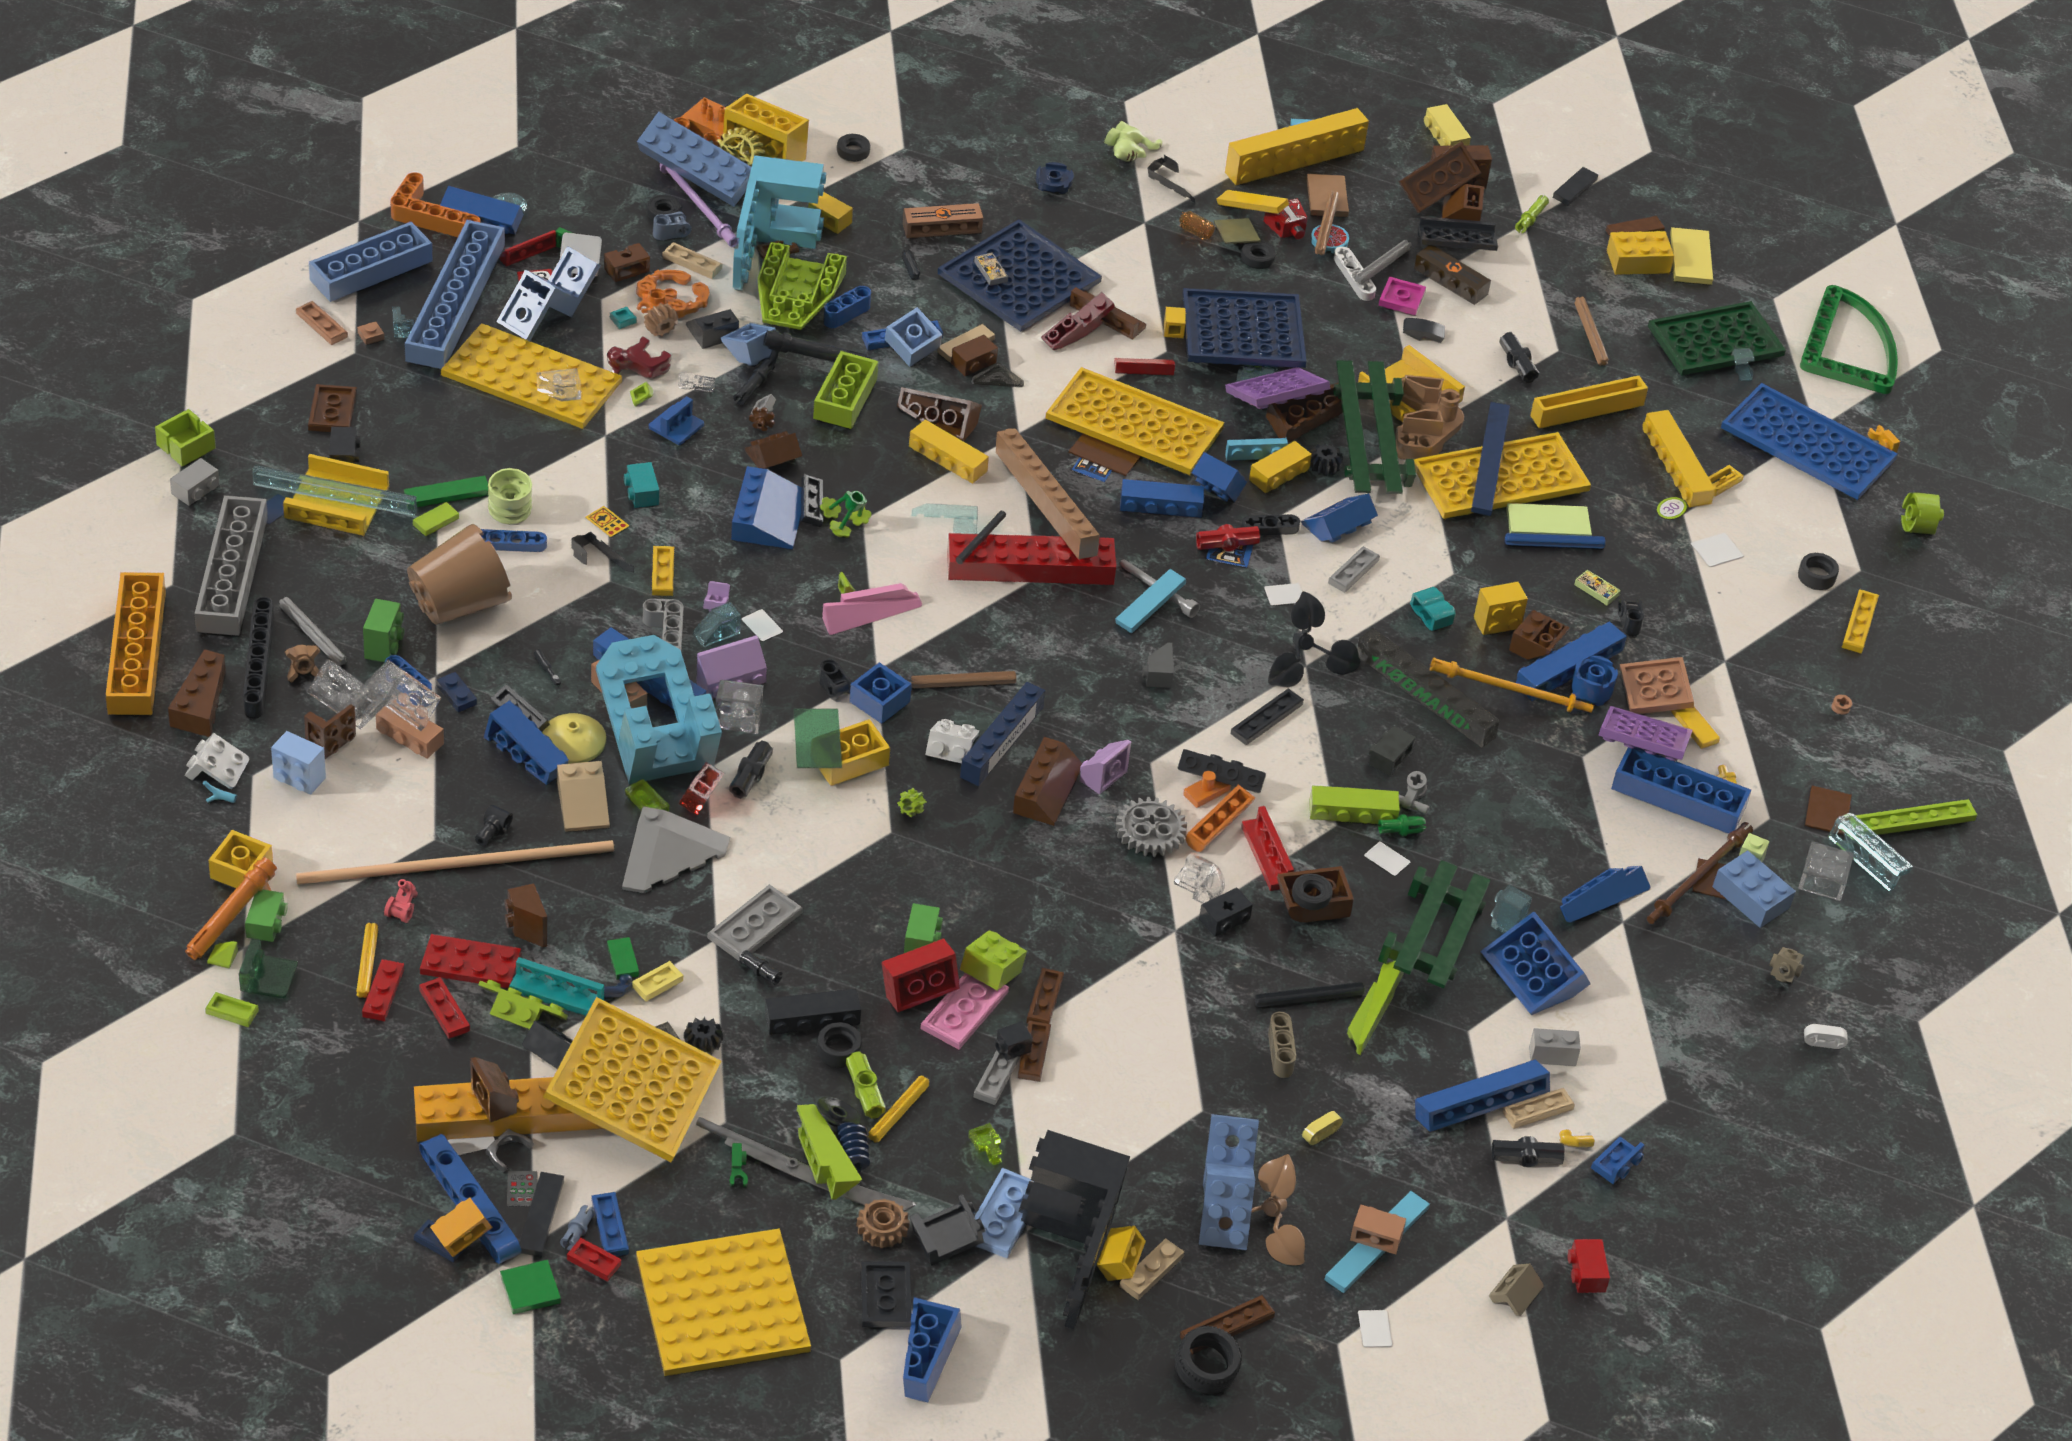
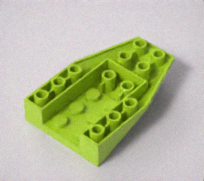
(796, 289)

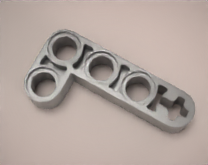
(667, 615)

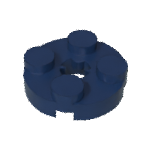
(1045, 178)

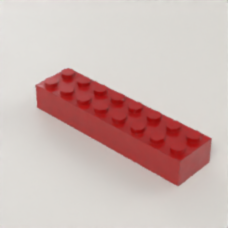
(1029, 560)

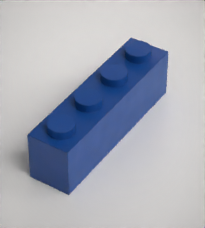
(488, 209)
(1162, 498)

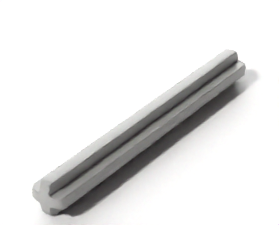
(1383, 262)
(312, 631)

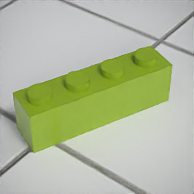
(1353, 804)

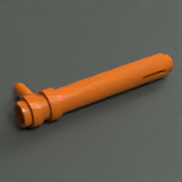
(254, 881)

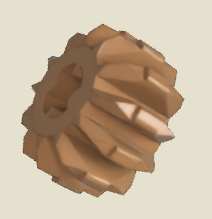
(661, 319)

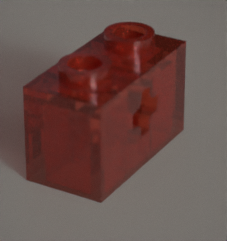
(701, 788)

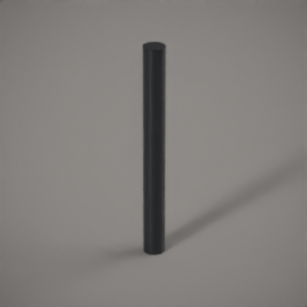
(980, 537)

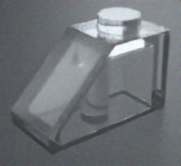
(560, 384)

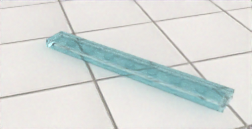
(334, 490)

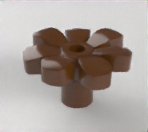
(762, 419)

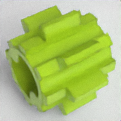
(911, 808)

